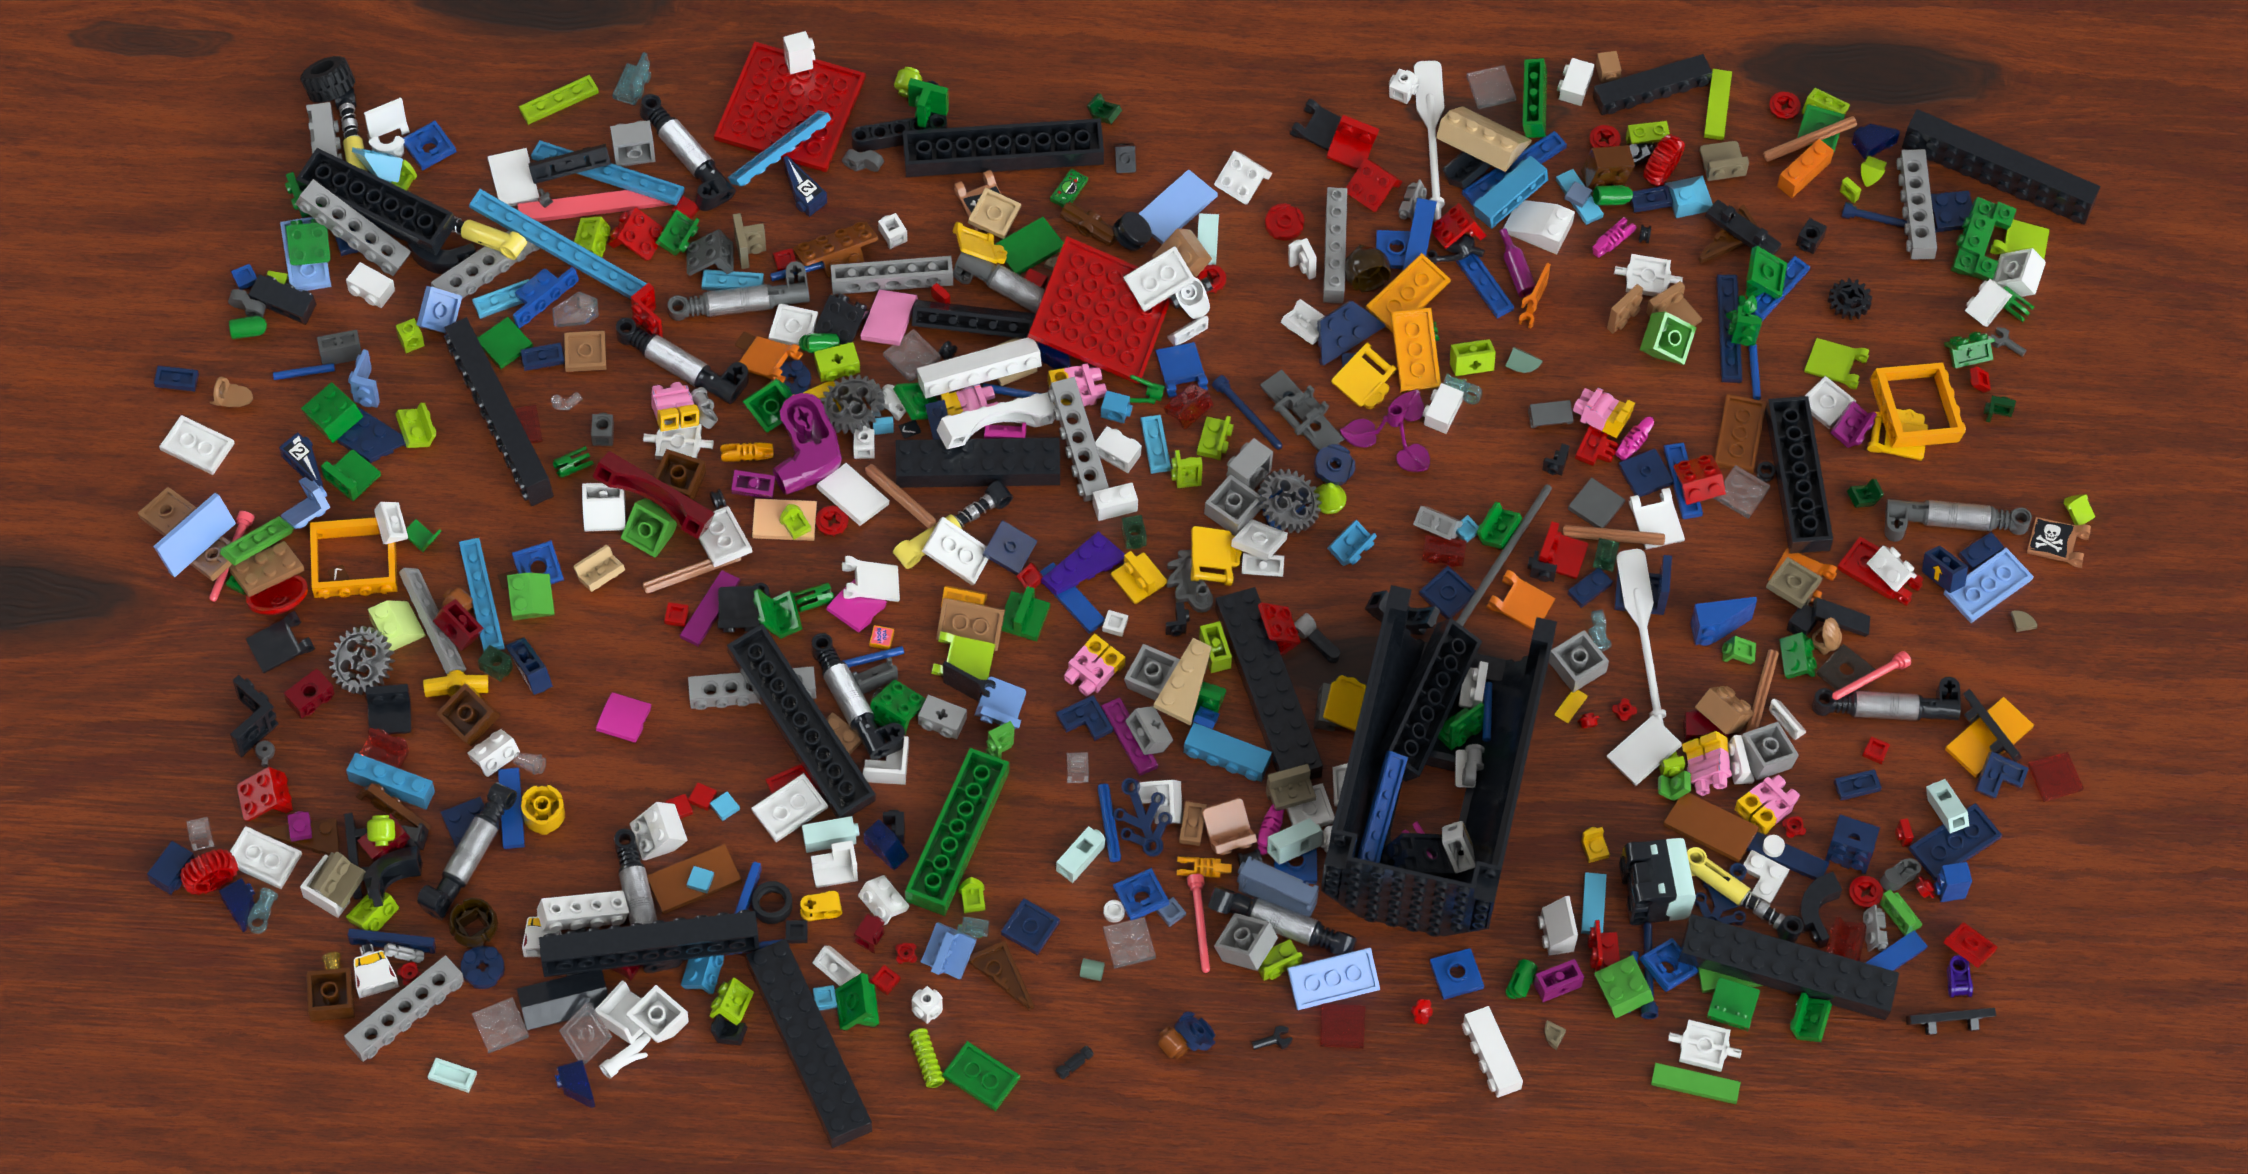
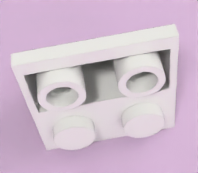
(603, 507)
(658, 830)

